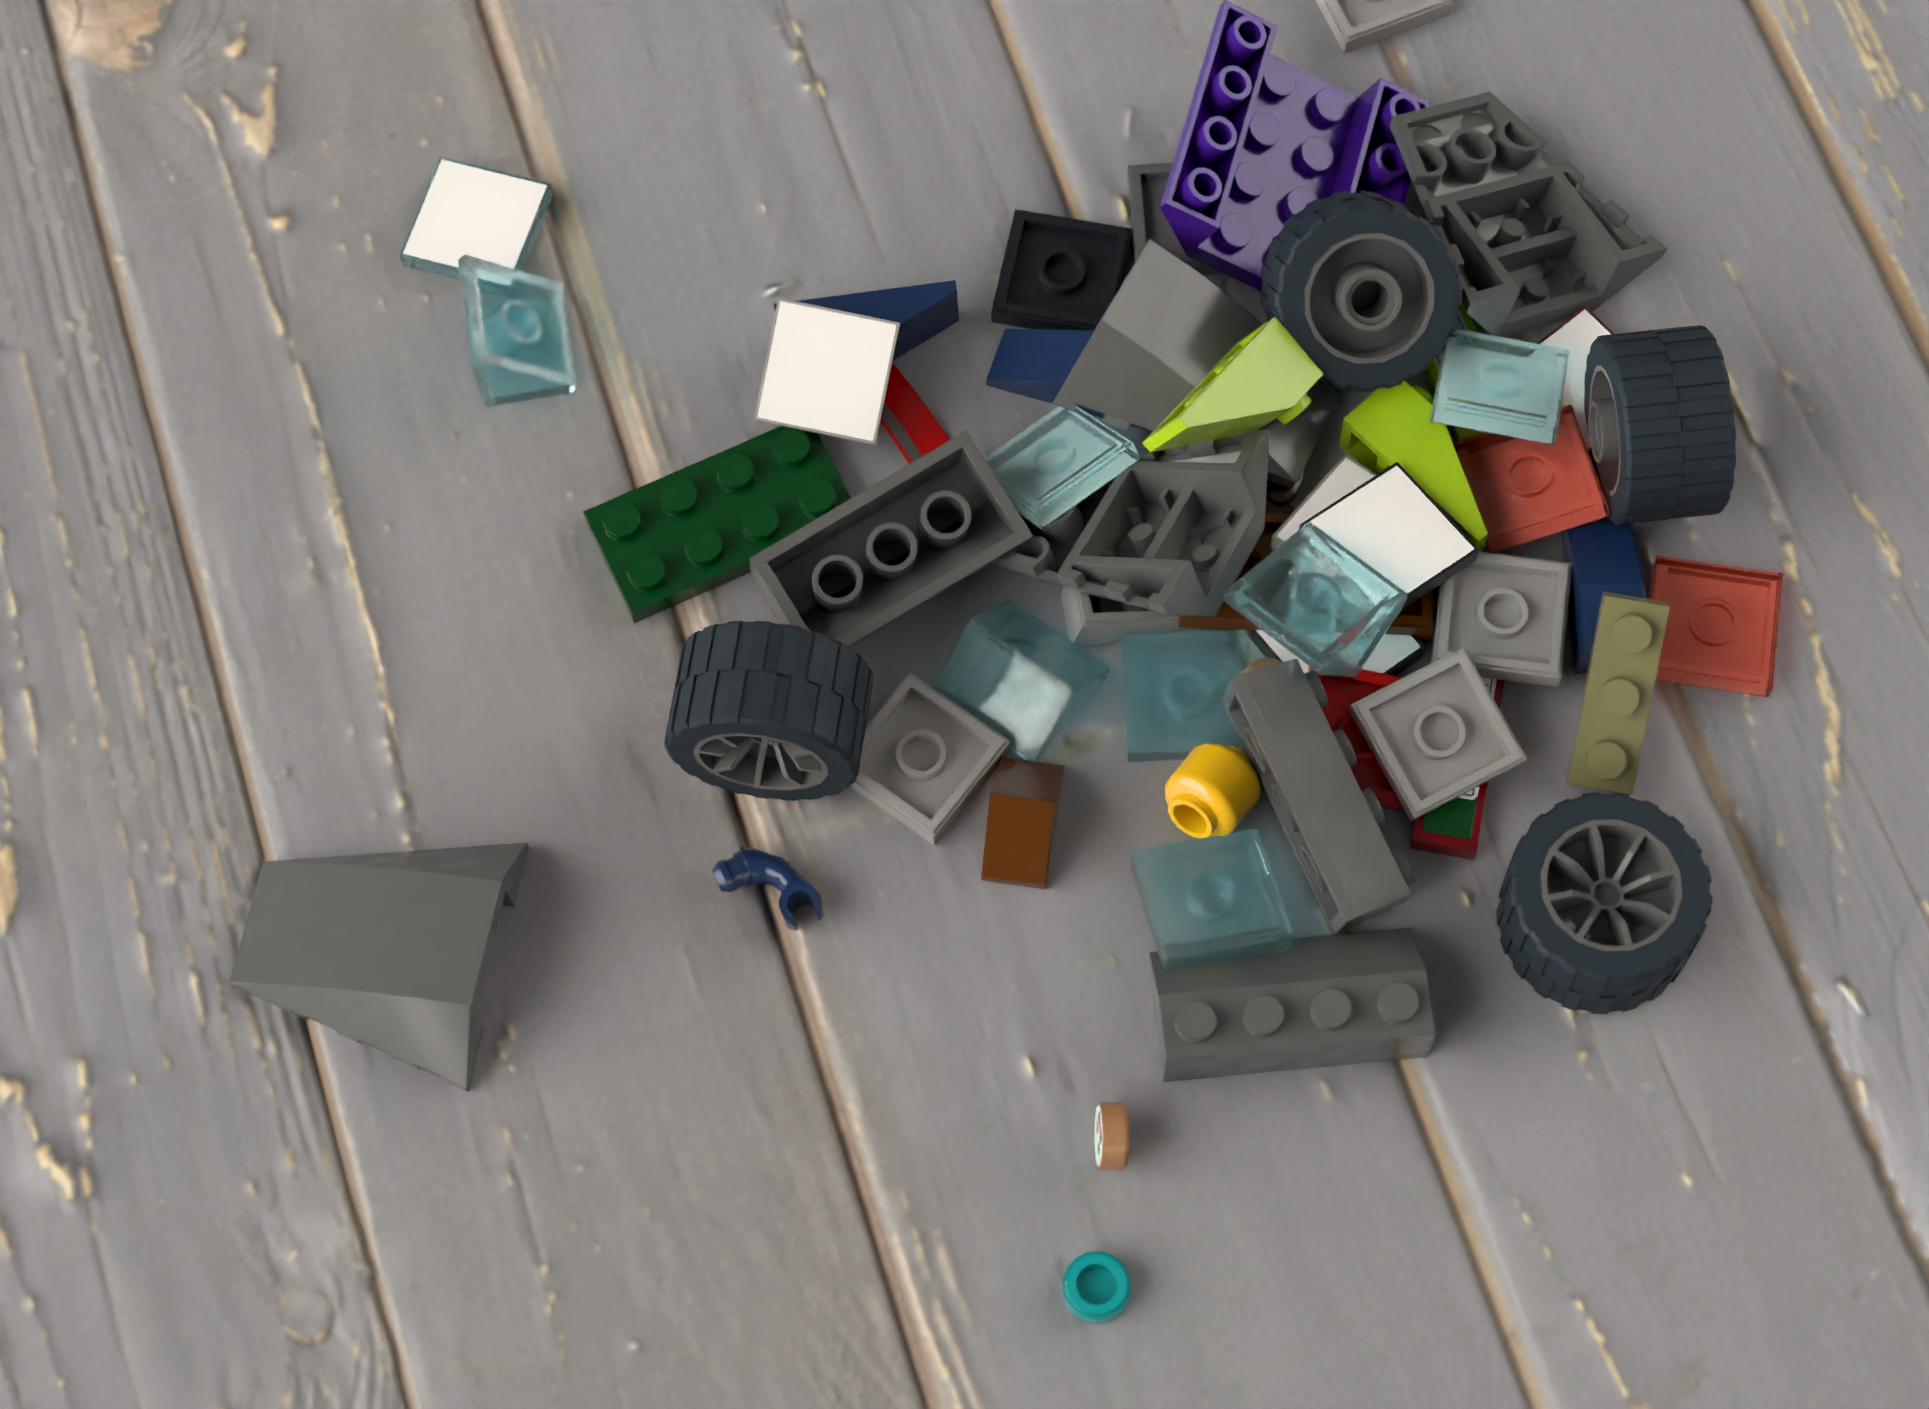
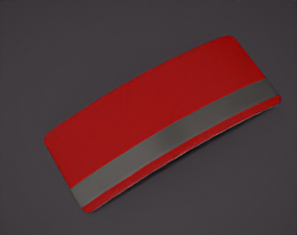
(909, 419)

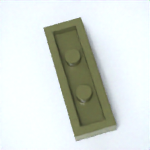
(1618, 693)

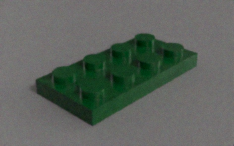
(712, 517)

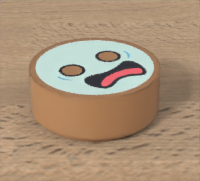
(1111, 1136)

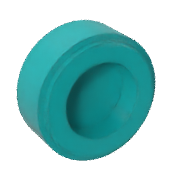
(1096, 1287)

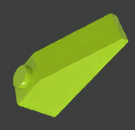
(1247, 389)
(1397, 428)

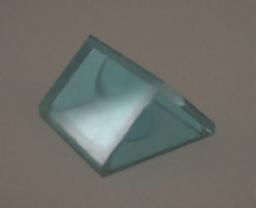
(516, 333)
(1318, 602)
(1020, 677)

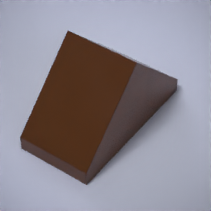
(1022, 822)

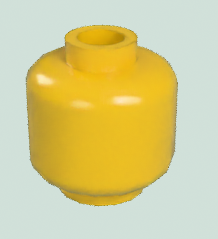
(1212, 790)

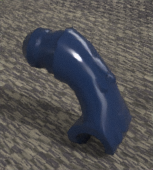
(760, 868)

